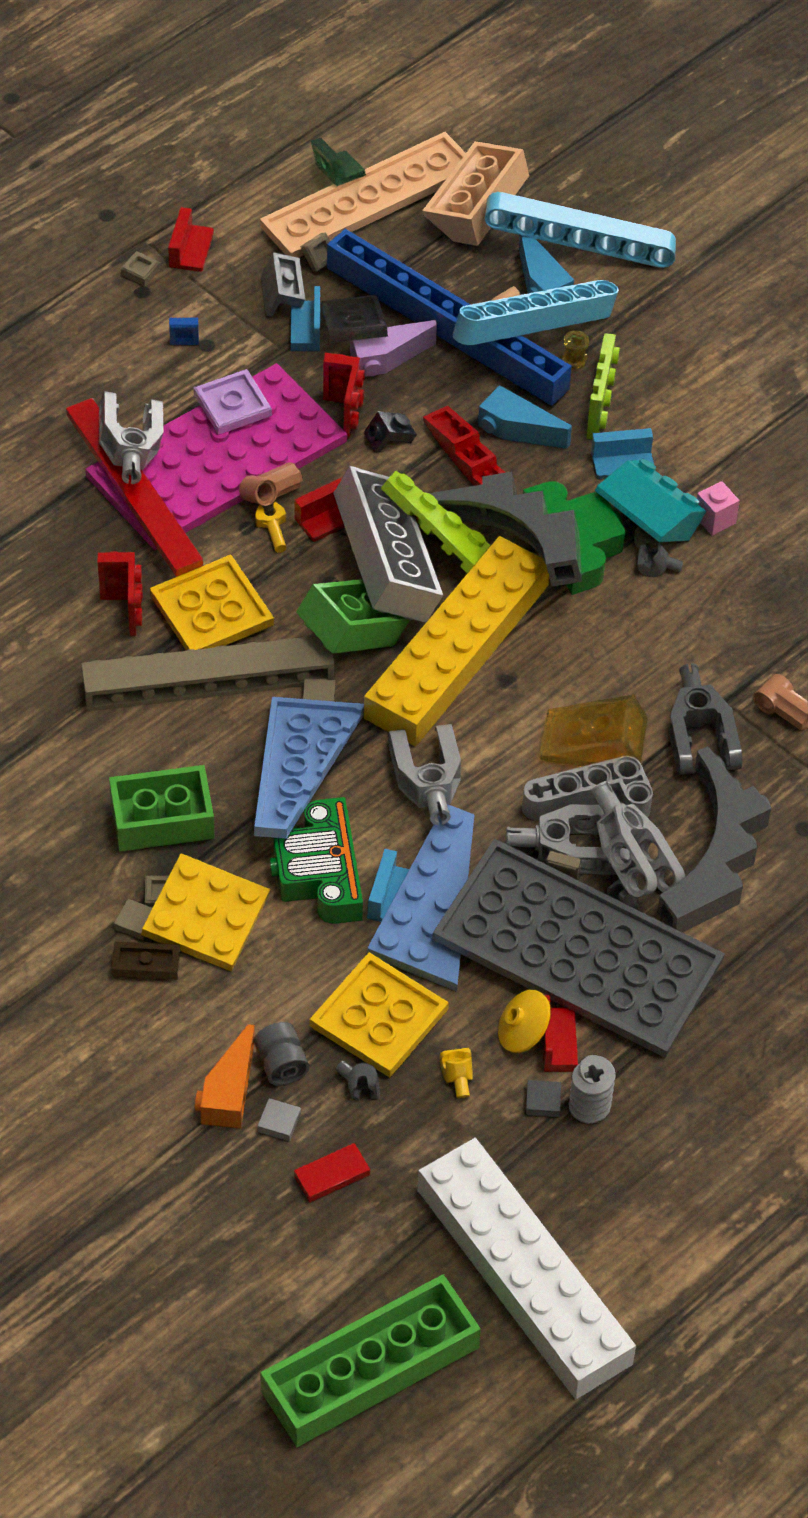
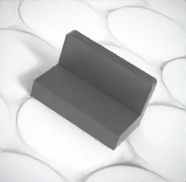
(282, 282)

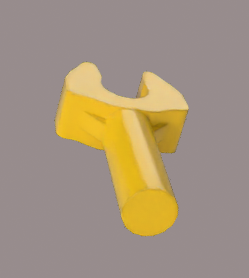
(272, 523)

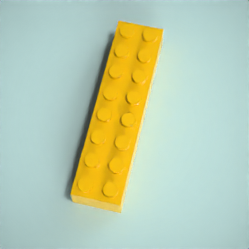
(456, 640)

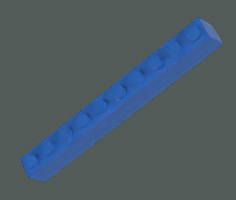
(424, 301)

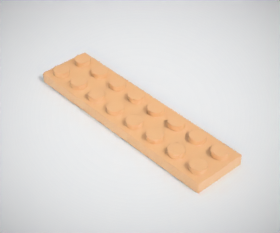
(366, 199)

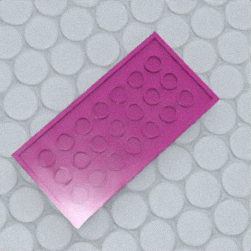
(202, 471)

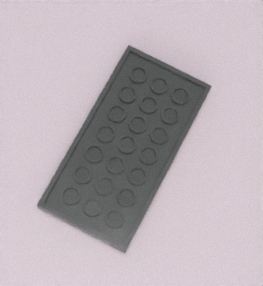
(579, 947)

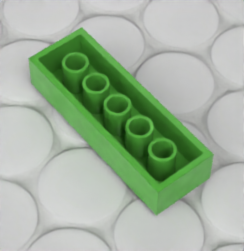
(370, 1360)

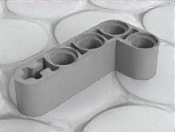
(574, 787)

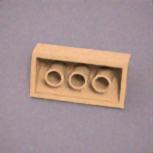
(461, 200)

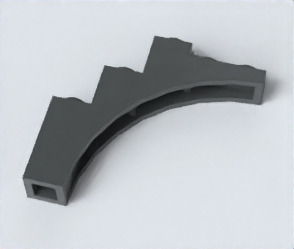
(525, 515)
(715, 882)

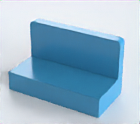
(306, 325)
(614, 448)
(385, 885)

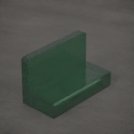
(338, 166)

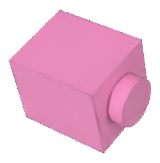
(720, 507)

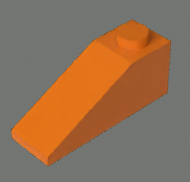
(227, 1084)

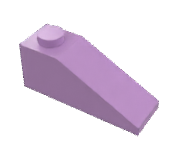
(386, 353)

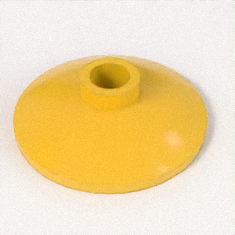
(524, 1021)

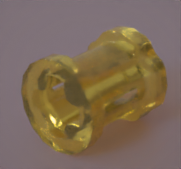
(578, 348)

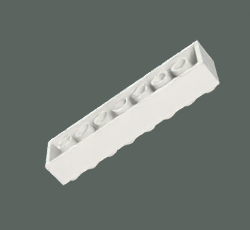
(526, 1268)

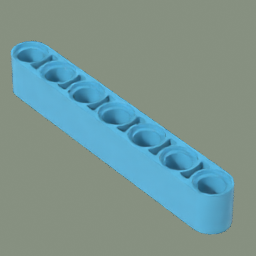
(580, 229)
(534, 312)

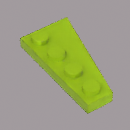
(604, 376)
(434, 519)

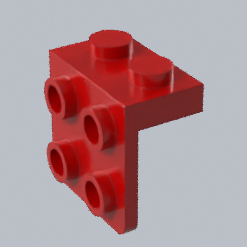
(342, 384)
(122, 581)

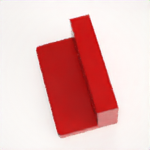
(189, 243)
(319, 512)
(560, 1041)

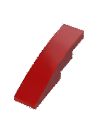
(462, 444)

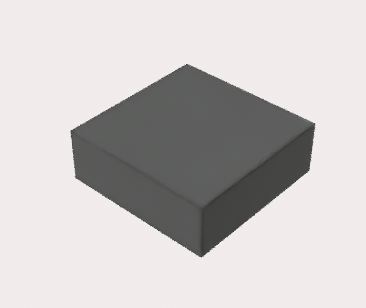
(543, 1098)

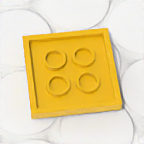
(212, 605)
(206, 912)
(379, 1014)

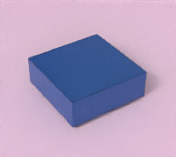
(184, 331)

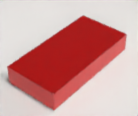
(332, 1172)

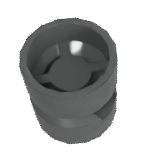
(281, 1053)

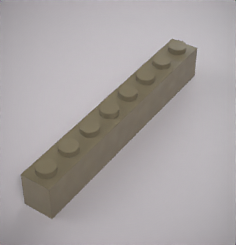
(205, 672)

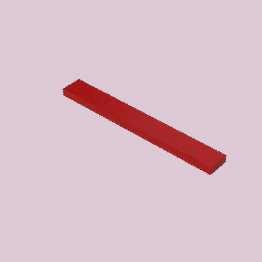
(140, 497)

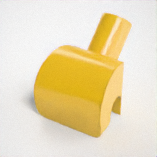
(457, 1068)

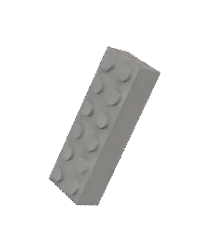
(387, 548)

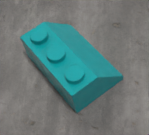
(652, 501)

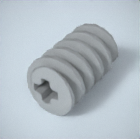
(592, 1089)

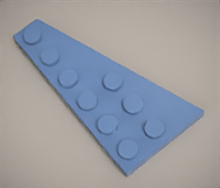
(298, 754)
(423, 900)

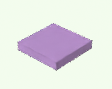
(232, 401)

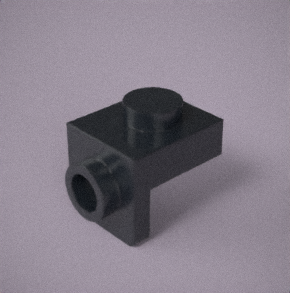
(389, 427)

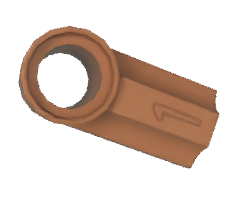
(271, 484)
(779, 697)

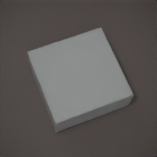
(279, 1119)

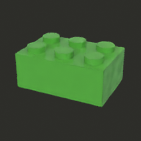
(345, 618)
(161, 808)

